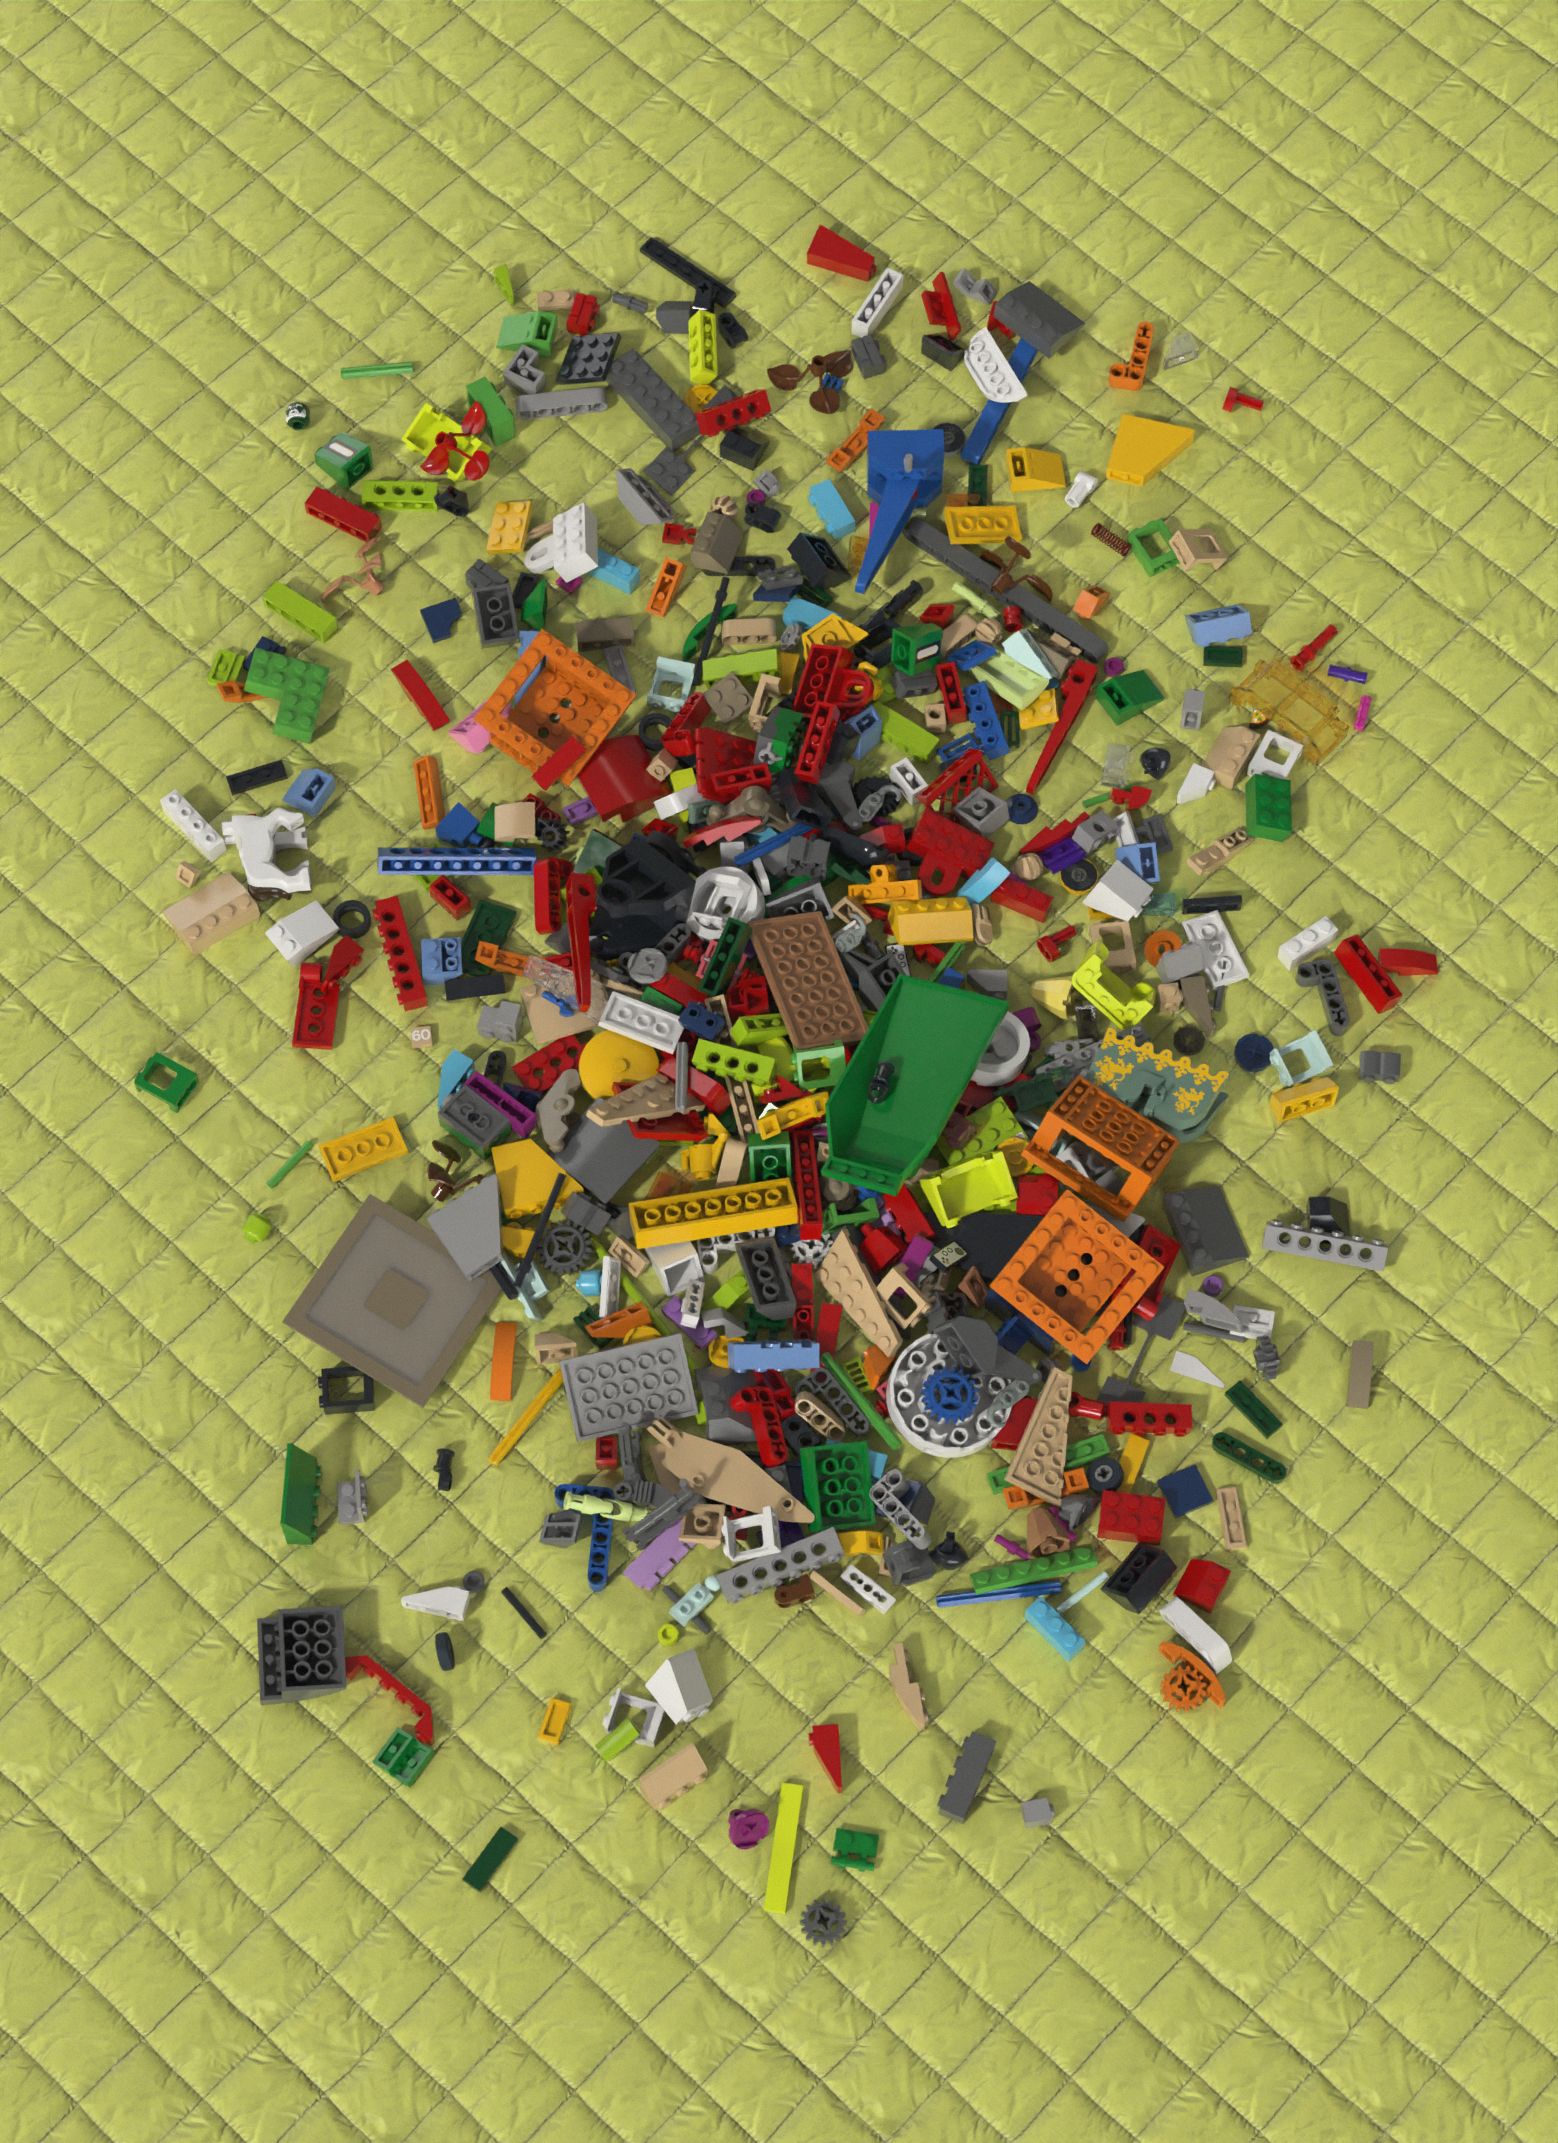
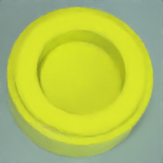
(668, 1635)

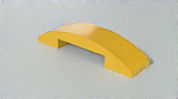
(791, 1114)

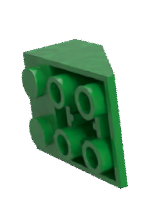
(1127, 695)

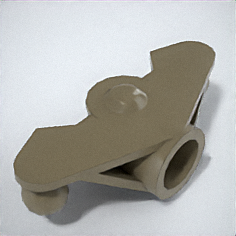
(756, 803)
(556, 1110)
(838, 1192)

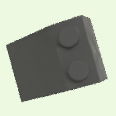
(801, 899)

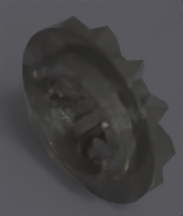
(1194, 1046)

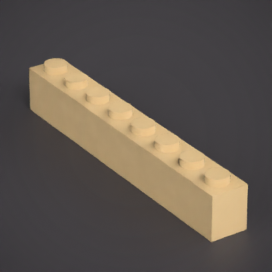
(739, 1092)

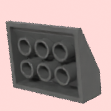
(1037, 318)
(1204, 1229)

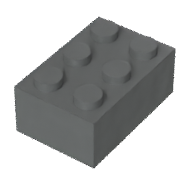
(495, 615)

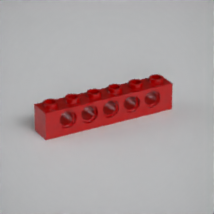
(415, 997)
(806, 1185)

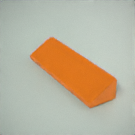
(429, 791)

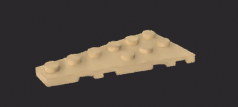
(648, 1099)
(854, 1289)
(1042, 1449)

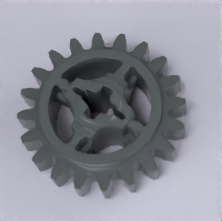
(559, 1253)

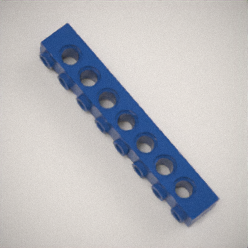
(455, 861)

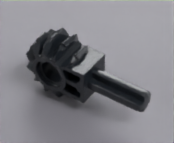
(544, 829)

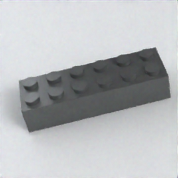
(653, 400)

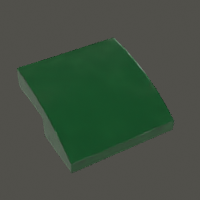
(855, 873)

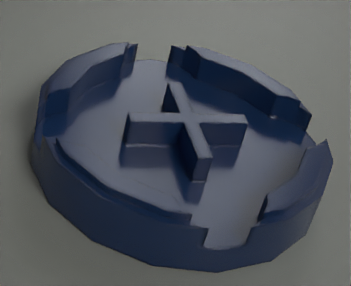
(1253, 1052)

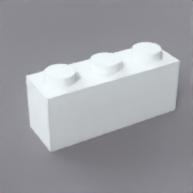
(1307, 943)

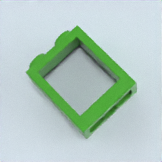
(1160, 563)

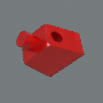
(881, 1247)

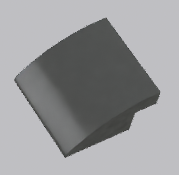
(602, 1156)
(301, 1654)

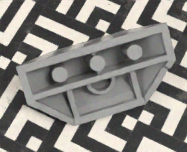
(642, 499)

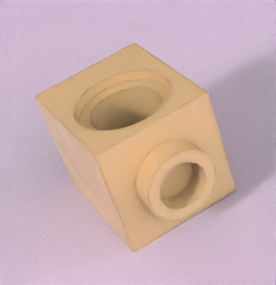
(933, 725)
(662, 764)

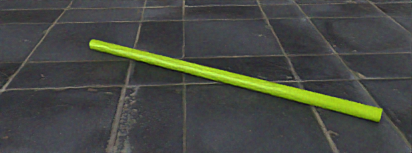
(637, 1297)

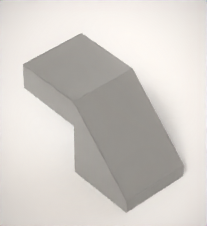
(978, 290)
(732, 1326)

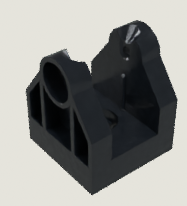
(638, 901)

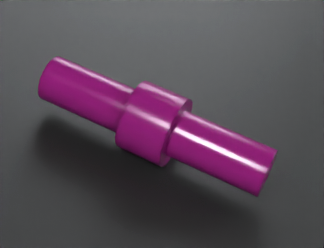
(1013, 1547)

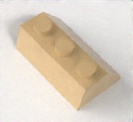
(1231, 754)
(673, 1777)

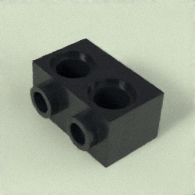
(796, 1439)

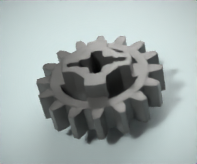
(1266, 1357)
(830, 1918)

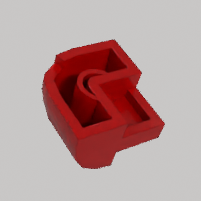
(748, 998)

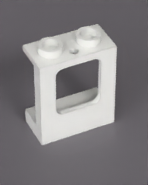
(1266, 767)
(725, 887)
(770, 1531)
(652, 1723)

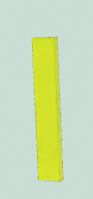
(783, 1848)

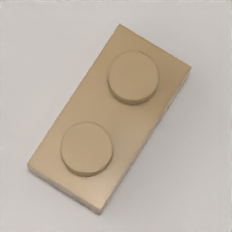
(555, 300)
(630, 1257)

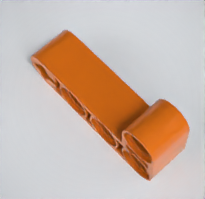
(1132, 375)

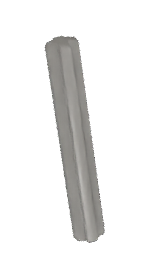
(681, 1077)

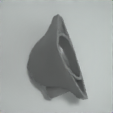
(1077, 1509)

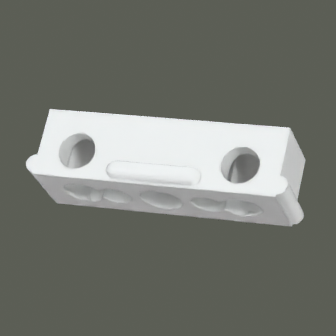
(692, 1303)
(867, 1582)

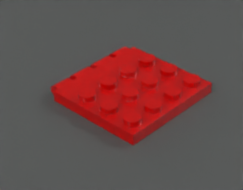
(719, 753)
(675, 1127)

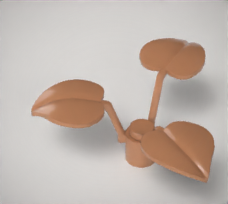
(371, 581)

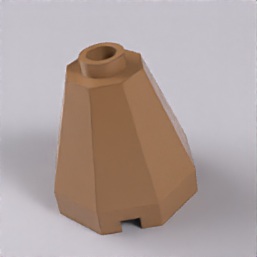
(1045, 1534)

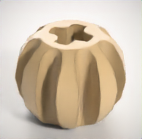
(725, 506)
(989, 631)
(1028, 866)

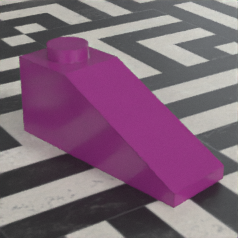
(914, 1259)

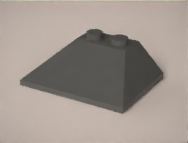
(723, 1422)

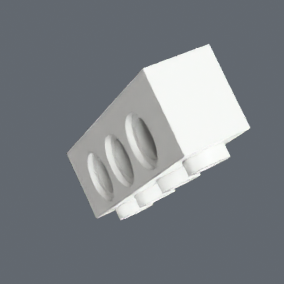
(193, 825)

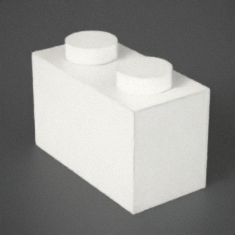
(907, 780)

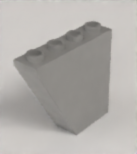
(472, 1227)

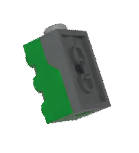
(779, 739)
(474, 1121)

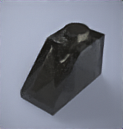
(1086, 1019)

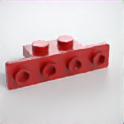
(940, 307)

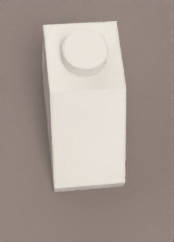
(1196, 784)

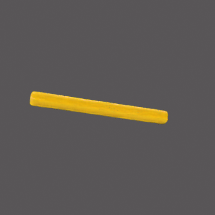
(526, 1418)

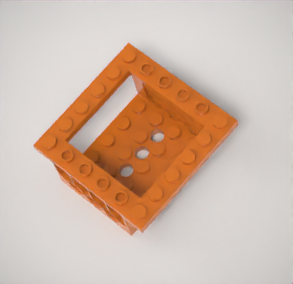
(595, 709)
(1111, 1130)
(1054, 1250)

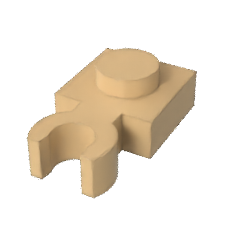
(1065, 645)

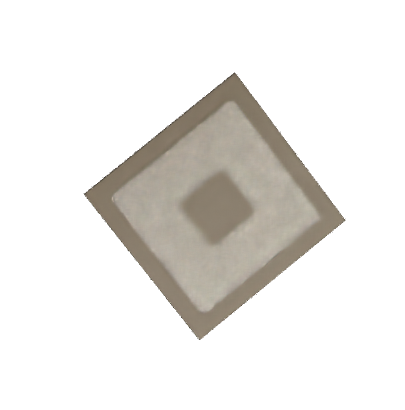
(392, 1302)

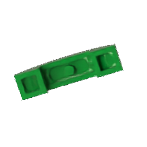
(699, 631)

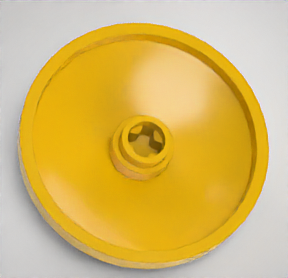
(612, 1059)

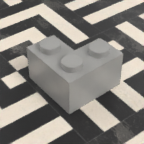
(523, 372)
(730, 849)
(501, 1022)

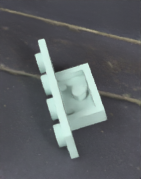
(532, 1288)

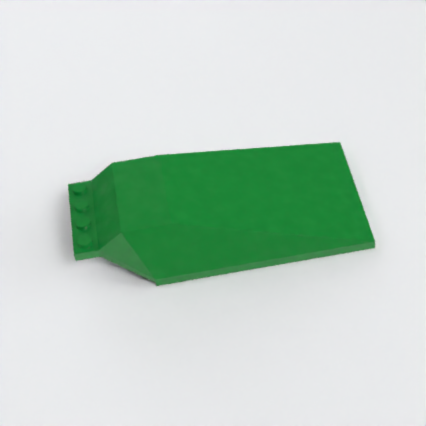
(935, 1044)

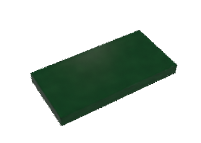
(488, 924)

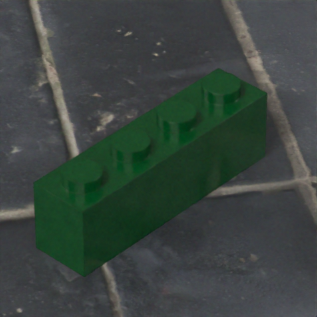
(725, 958)

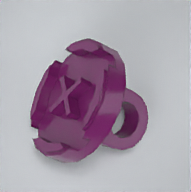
(747, 1827)

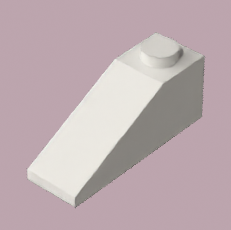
(443, 1602)

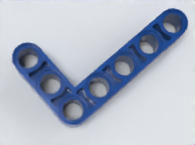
(599, 1529)

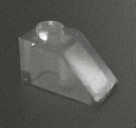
(1181, 350)

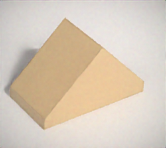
(849, 906)

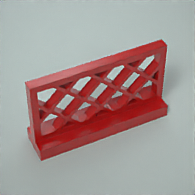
(952, 776)

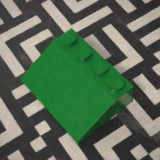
(838, 1485)
(300, 1496)

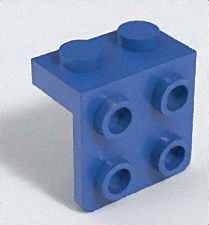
(1011, 1336)

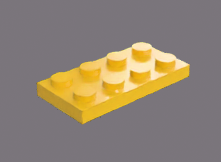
(982, 524)
(363, 1149)

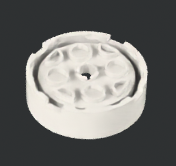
(751, 910)
(1009, 1054)

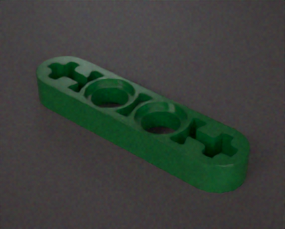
(1246, 1461)

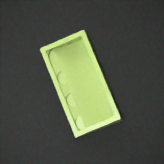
(1009, 679)

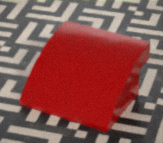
(618, 779)

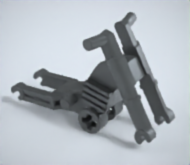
(665, 1505)

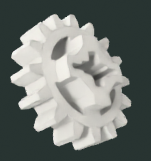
(819, 1249)

